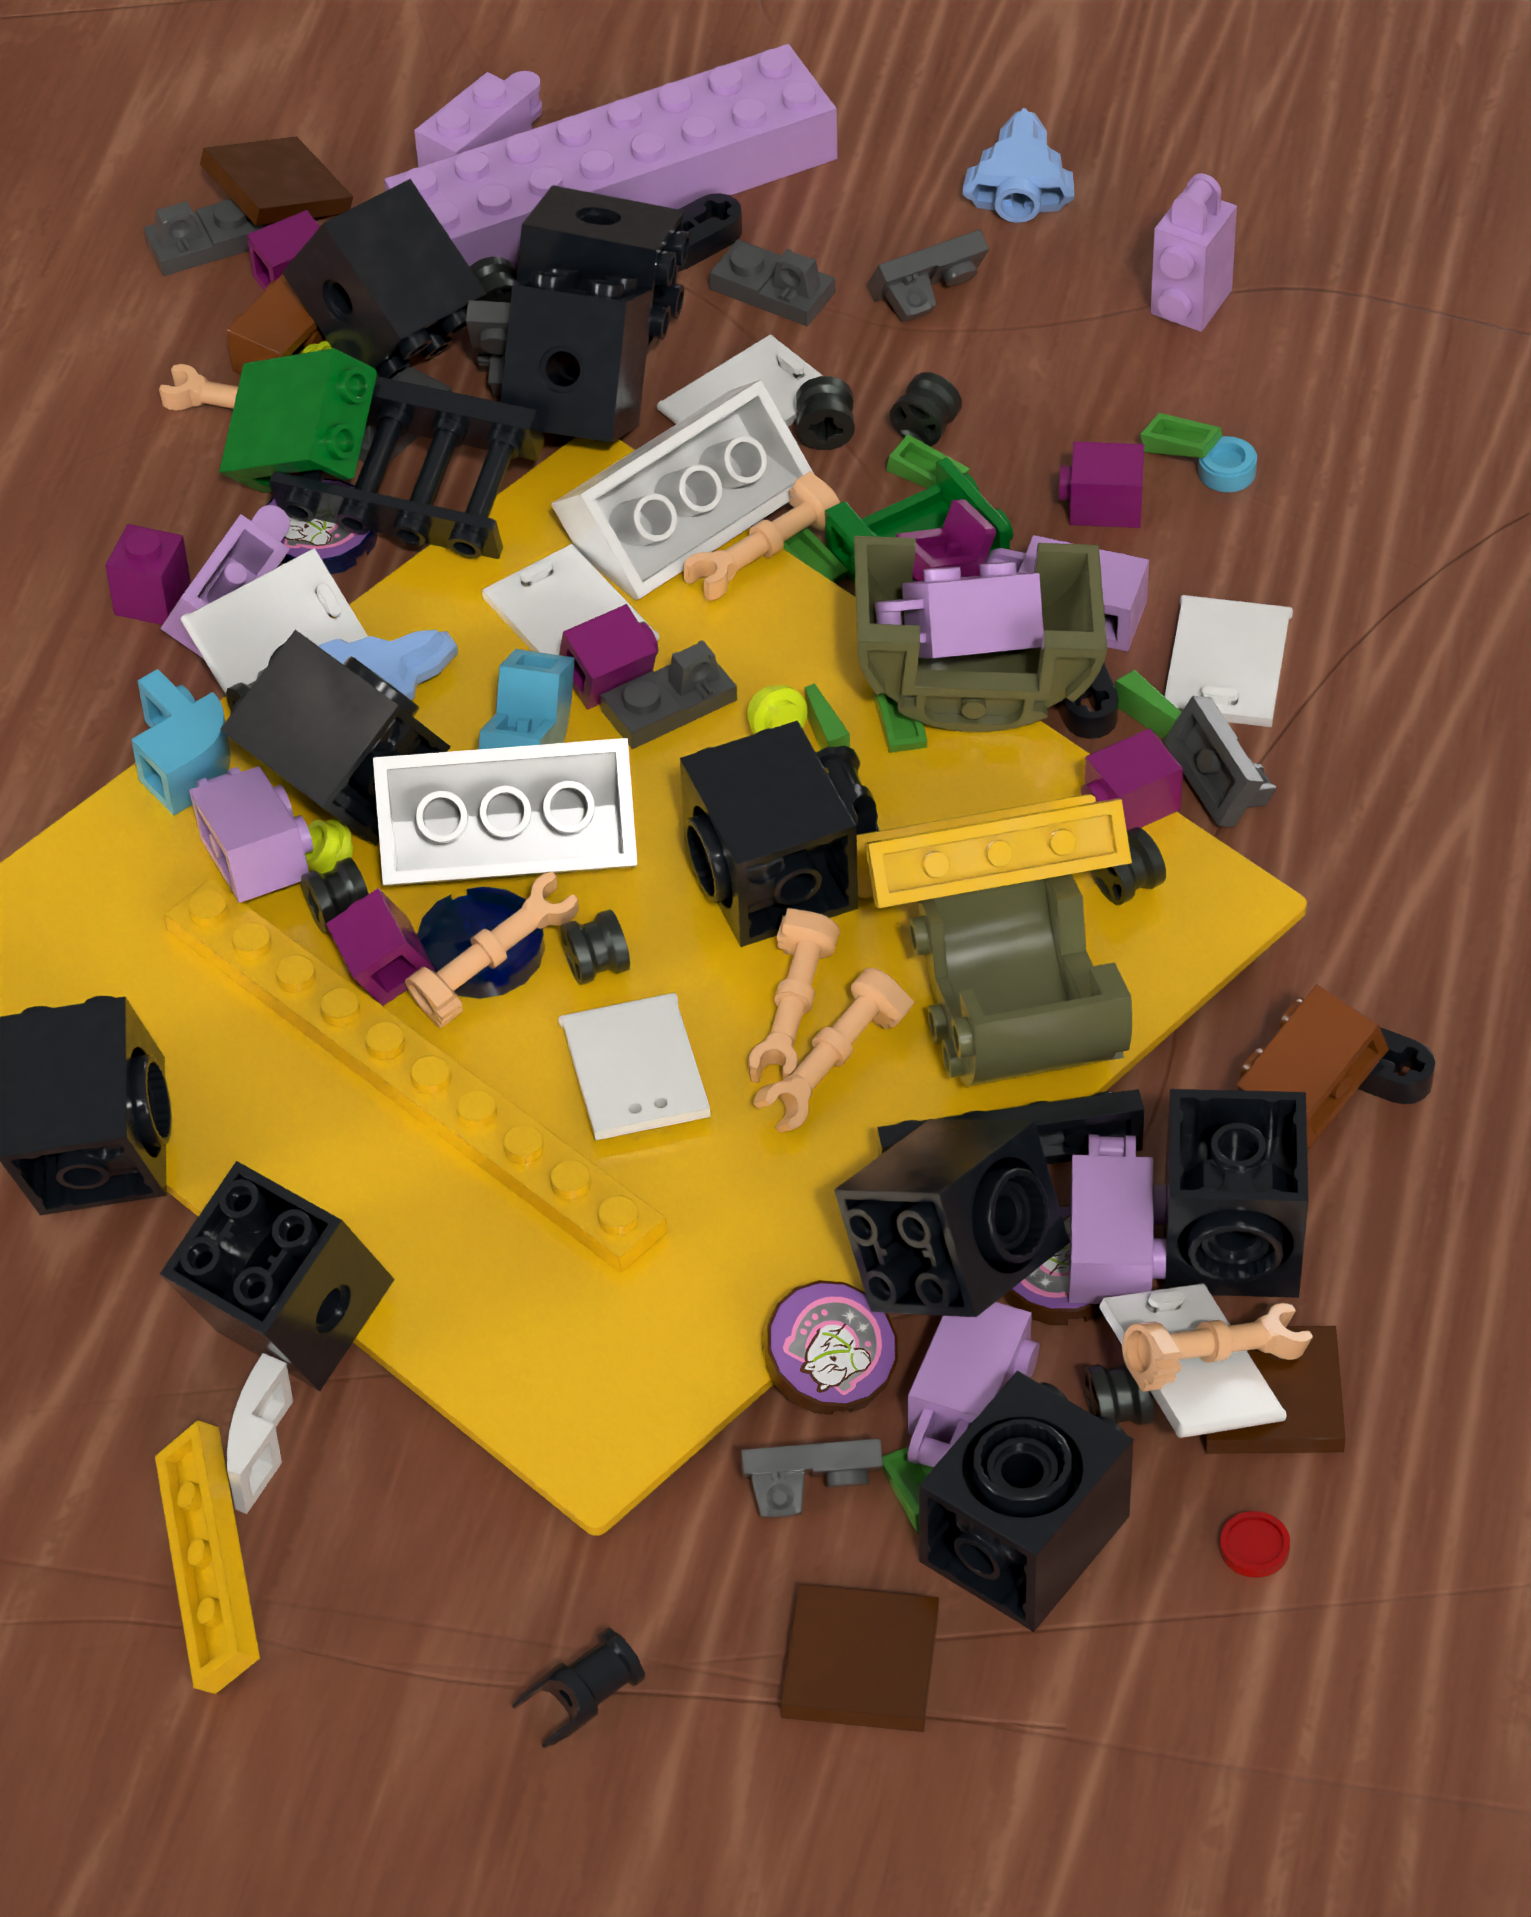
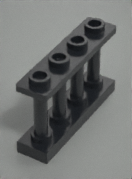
(451, 421)

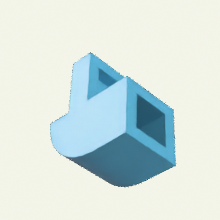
(530, 701)
(181, 743)

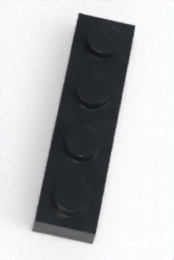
(1060, 1124)

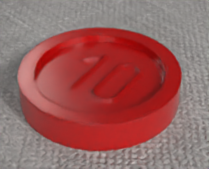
(1254, 1544)

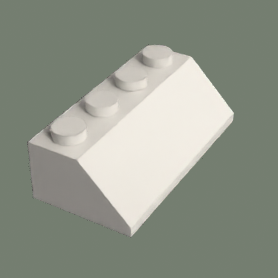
(685, 490)
(505, 812)

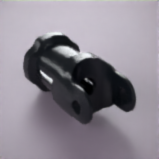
(843, 771)
(588, 1681)

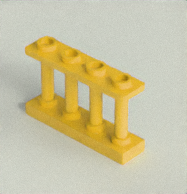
(991, 849)

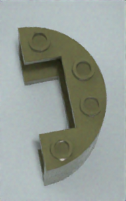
(984, 688)
(1018, 982)

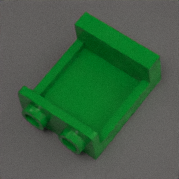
(298, 417)
(916, 513)

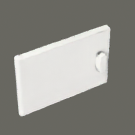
(766, 361)
(559, 596)
(254, 620)
(1229, 655)
(632, 1064)
(1204, 1394)

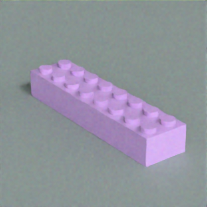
(656, 148)

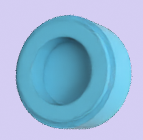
(1228, 465)

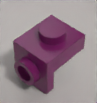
(960, 543)

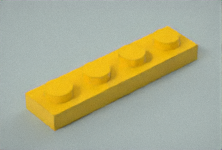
(206, 1558)

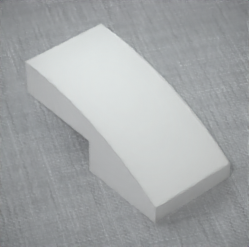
(252, 1438)

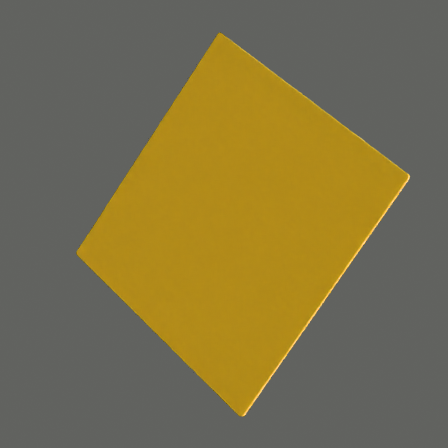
(494, 1310)

